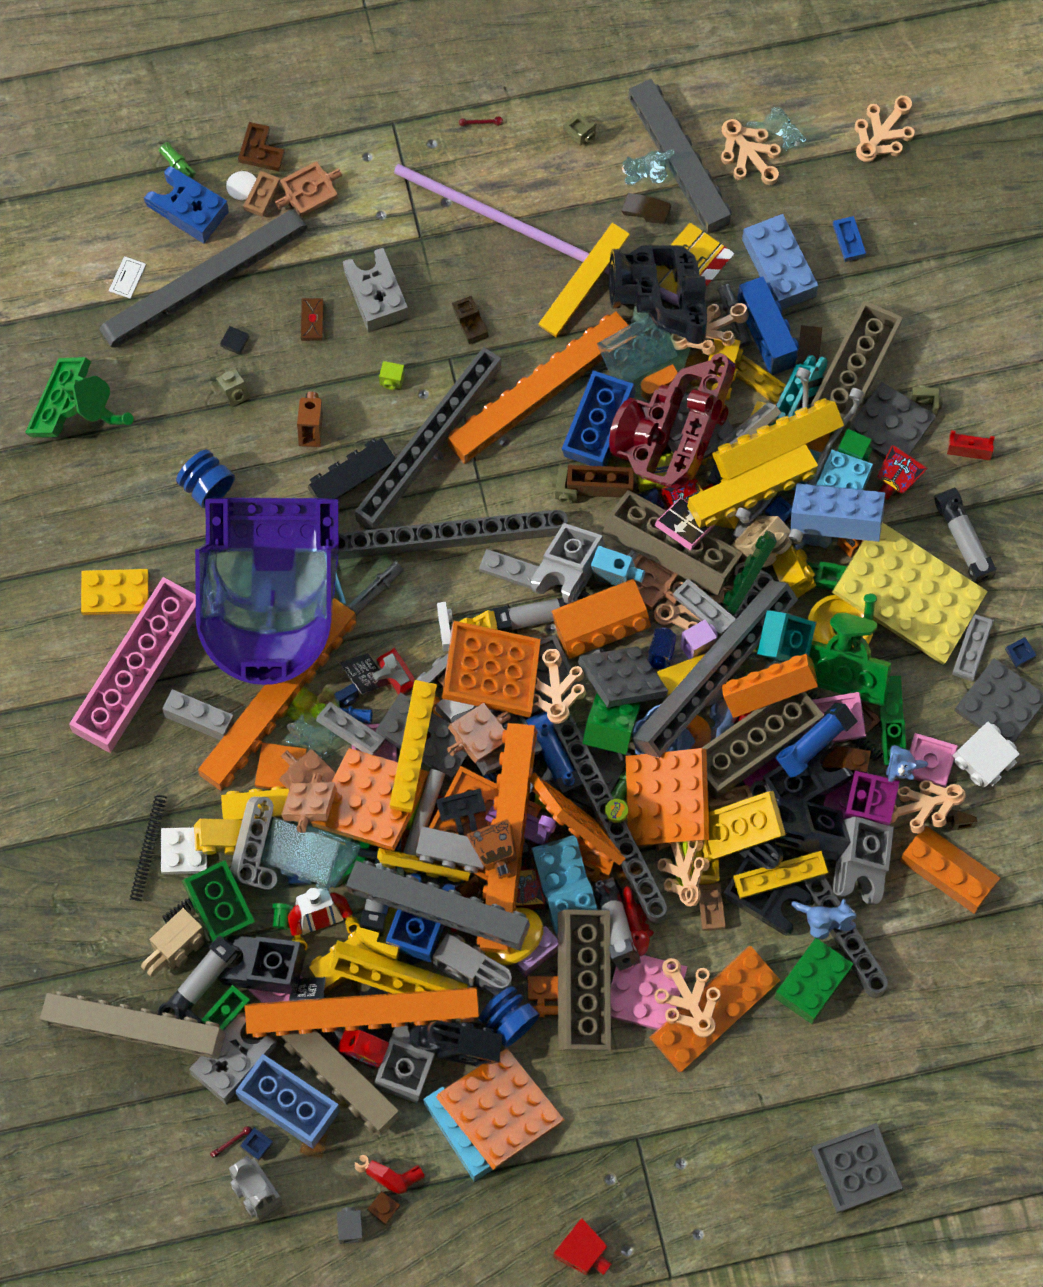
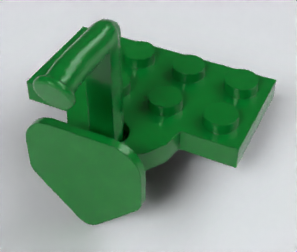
(72, 394)
(849, 668)

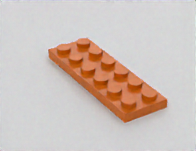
(740, 987)

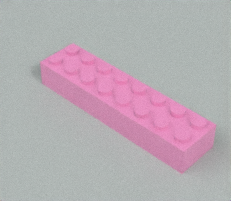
(135, 665)

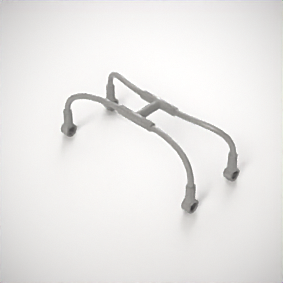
(855, 394)

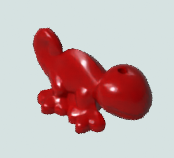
(636, 919)

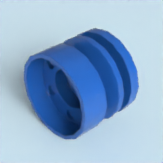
(205, 477)
(505, 1013)

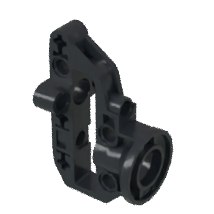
(636, 282)

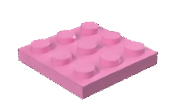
(634, 993)

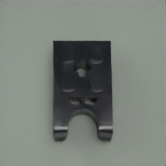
(814, 780)
(812, 828)
(770, 854)
(767, 905)
(266, 965)
(458, 1042)

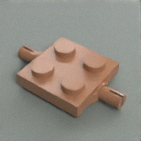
(308, 189)
(656, 582)
(478, 733)
(303, 768)
(309, 802)

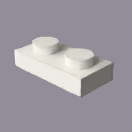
(445, 617)

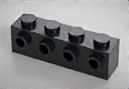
(353, 471)

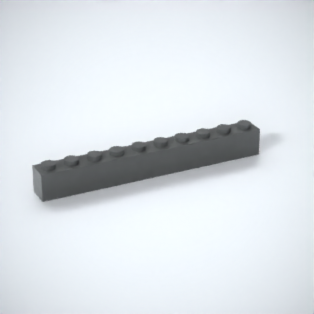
(428, 439)
(712, 670)

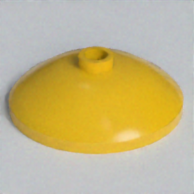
(824, 611)
(530, 943)

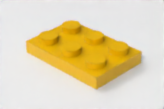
(114, 591)

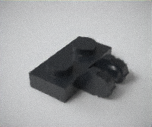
(461, 806)

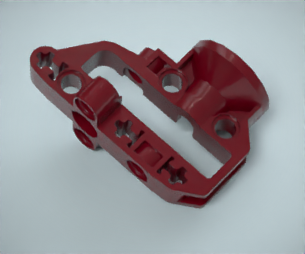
(639, 430)

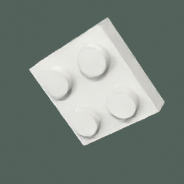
(179, 852)

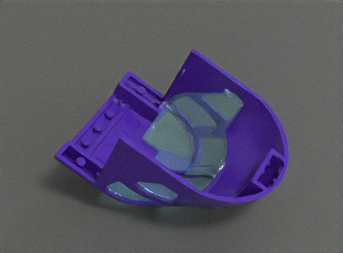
(266, 584)

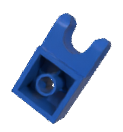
(189, 205)
(418, 945)

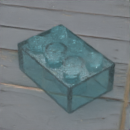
(636, 349)

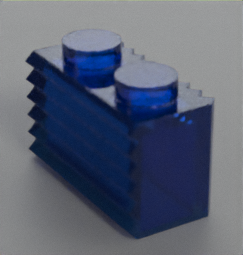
(662, 648)

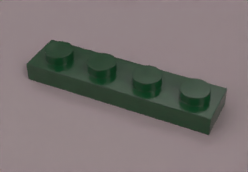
(752, 568)

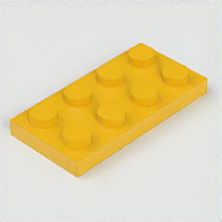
(743, 826)

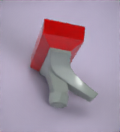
(395, 671)

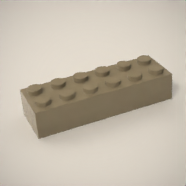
(859, 357)
(706, 564)
(757, 741)
(584, 980)

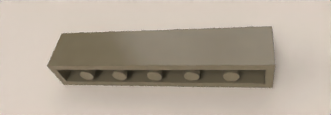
(344, 1079)

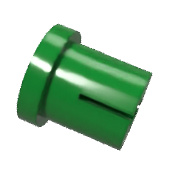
(281, 913)

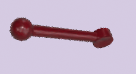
(497, 121)
(246, 1131)

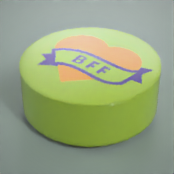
(616, 810)

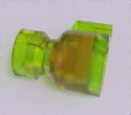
(305, 703)

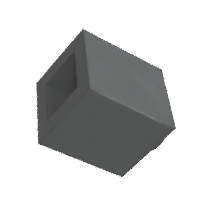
(349, 1226)

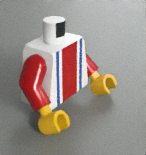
(318, 910)

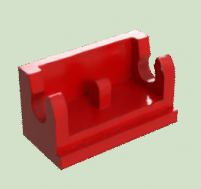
(970, 446)

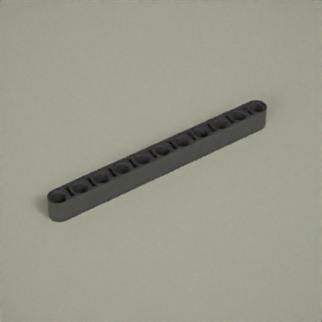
(203, 278)
(457, 527)
(599, 802)
(842, 938)

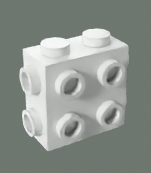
(986, 755)

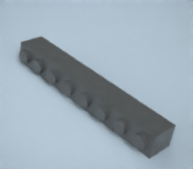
(684, 163)
(438, 905)

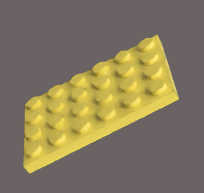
(914, 593)

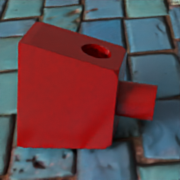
(583, 1250)

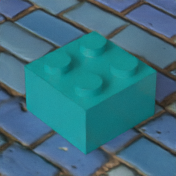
(785, 636)

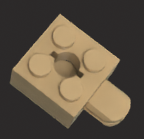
(747, 540)
(174, 943)

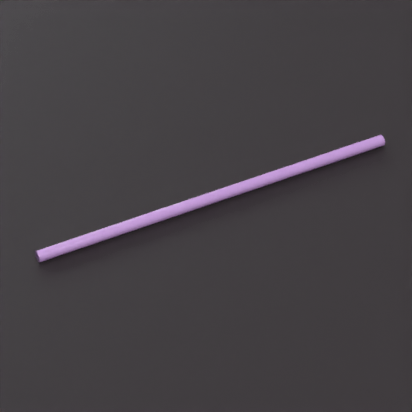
(507, 220)

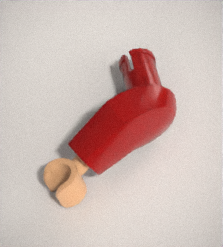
(388, 1178)

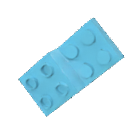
(842, 471)
(563, 877)

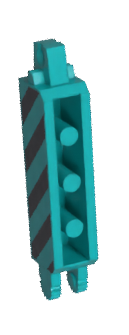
(792, 395)

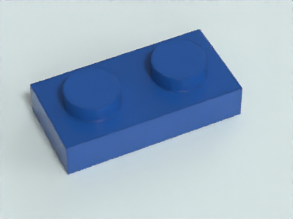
(849, 238)

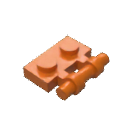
(594, 860)
(543, 989)

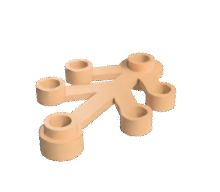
(882, 132)
(749, 149)
(737, 313)
(674, 611)
(557, 690)
(948, 796)
(689, 892)
(689, 1000)

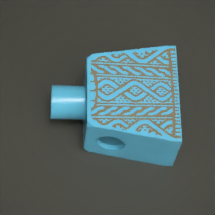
(615, 567)

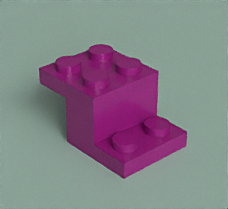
(865, 797)

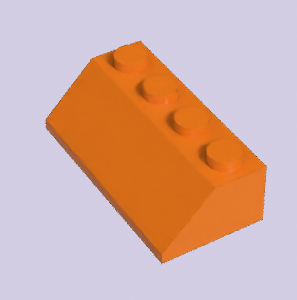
(601, 619)
(770, 685)
(949, 869)

